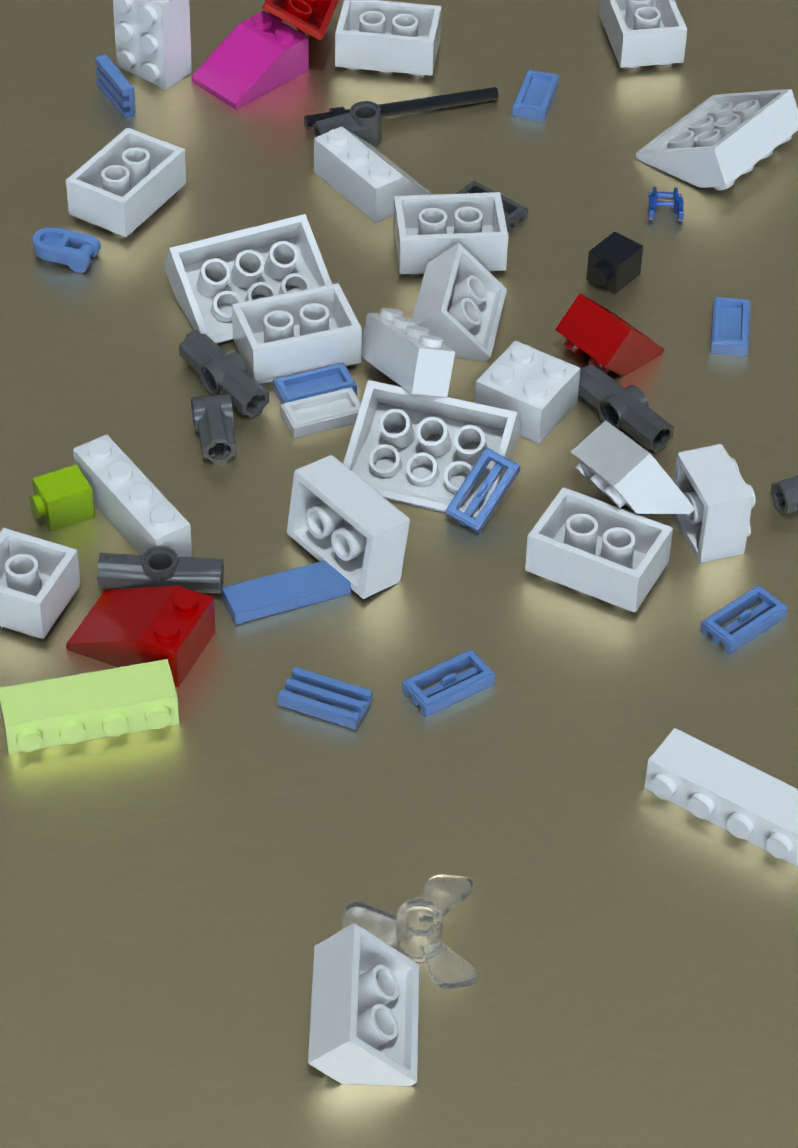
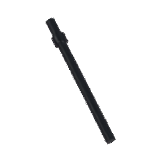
(416, 105)

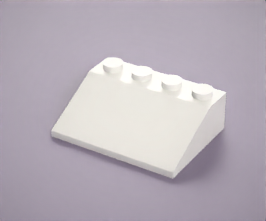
(724, 137)
(243, 268)
(426, 445)

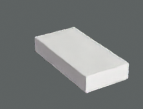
(321, 412)

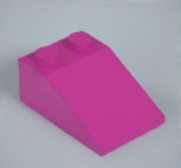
(254, 60)

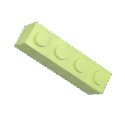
(88, 706)

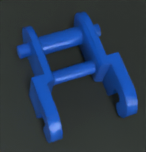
(677, 203)

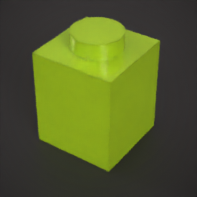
(62, 498)

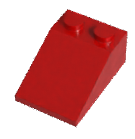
(308, 16)
(147, 627)

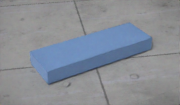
(284, 591)

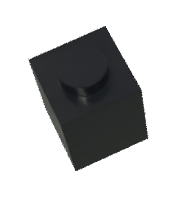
(614, 262)

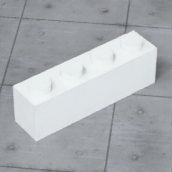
(407, 353)
(131, 499)
(726, 793)

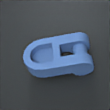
(66, 247)

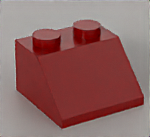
(605, 337)

